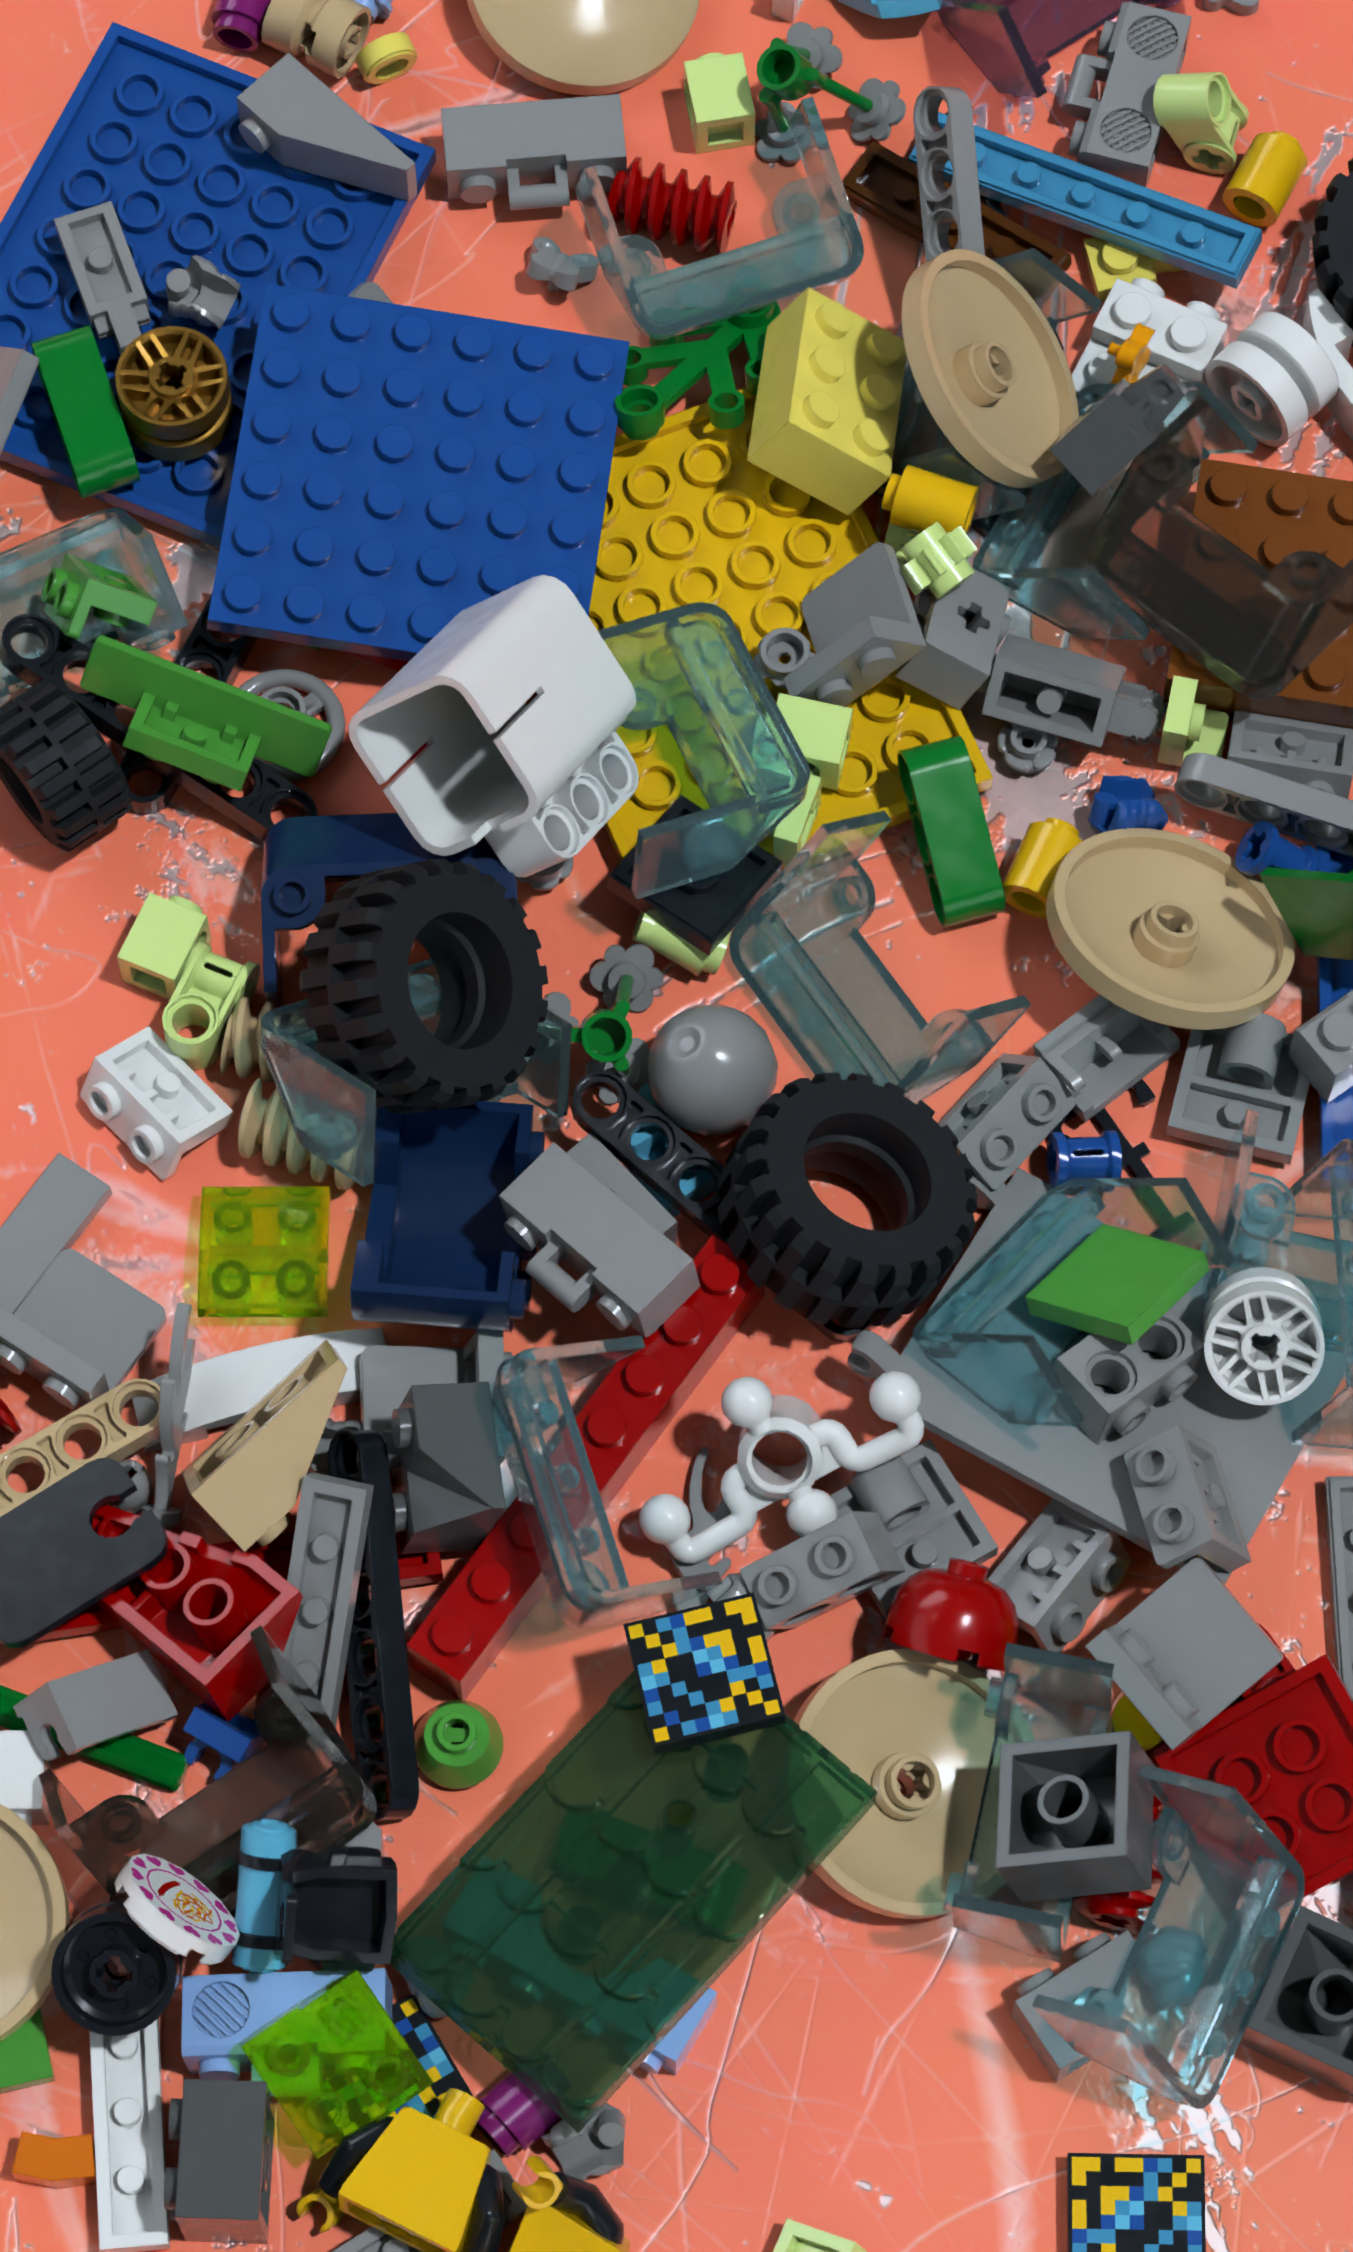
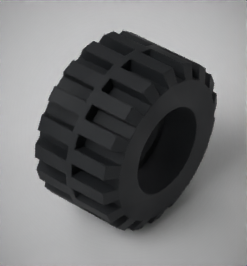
(59, 767)

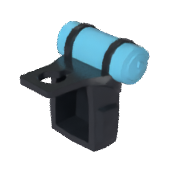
(311, 1903)

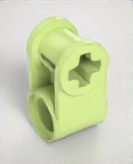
(1201, 118)
(206, 998)

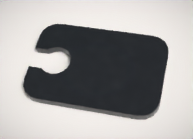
(58, 1563)

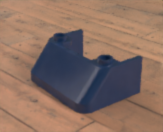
(338, 848)

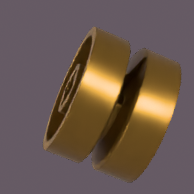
(174, 393)

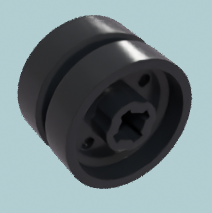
(90, 1983)

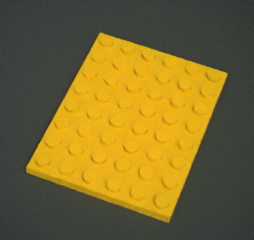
(709, 527)

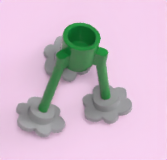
(802, 64)
(605, 1034)

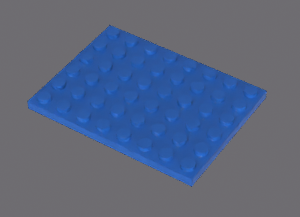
(166, 149)

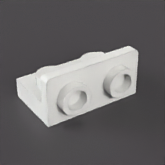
(153, 1101)

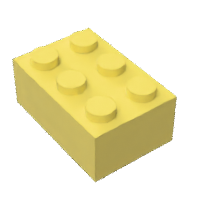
(828, 401)

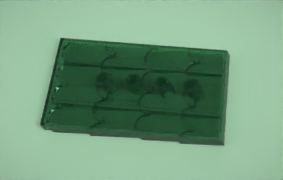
(622, 1894)

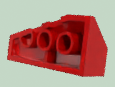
(200, 1613)

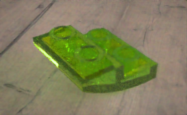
(264, 1251)
(335, 2062)

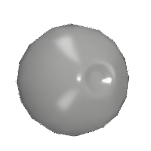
(711, 1069)

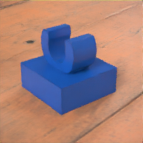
(232, 1739)

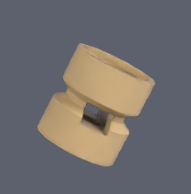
(322, 29)

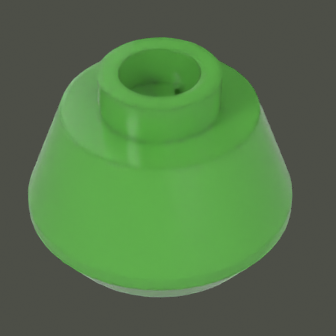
(458, 1744)

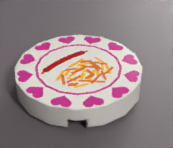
(176, 1909)

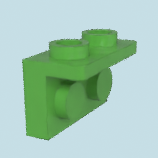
(86, 585)

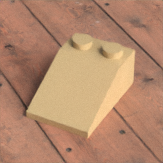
(260, 1462)

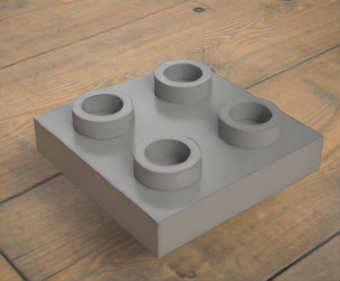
(1235, 1073)
(921, 1513)

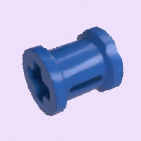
(1274, 851)
(1083, 1157)

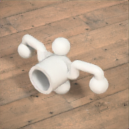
(756, 1483)

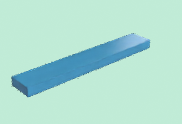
(1110, 208)

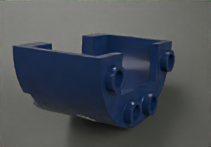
(437, 1219)

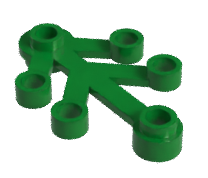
(643, 406)

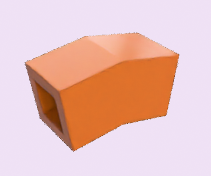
(55, 2161)

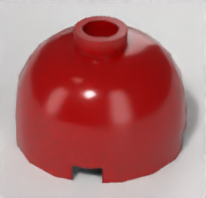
(953, 1615)

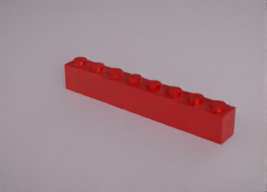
(617, 1431)

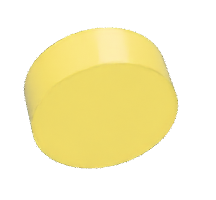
(386, 58)

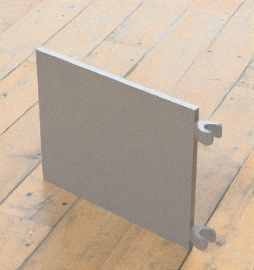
(1064, 1460)

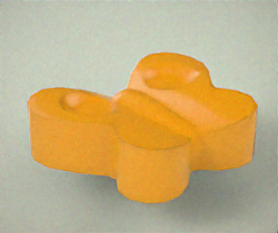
(1132, 355)

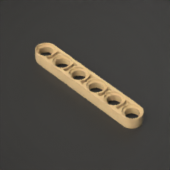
(101, 1416)

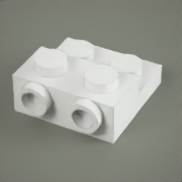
(1183, 335)

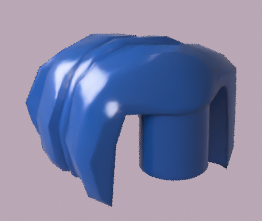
(1125, 804)

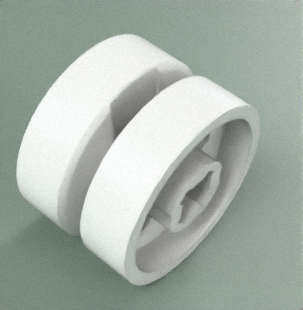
(1273, 378)
(1260, 1367)

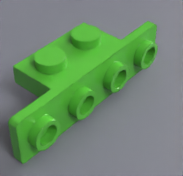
(201, 720)

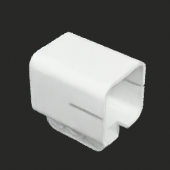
(499, 769)

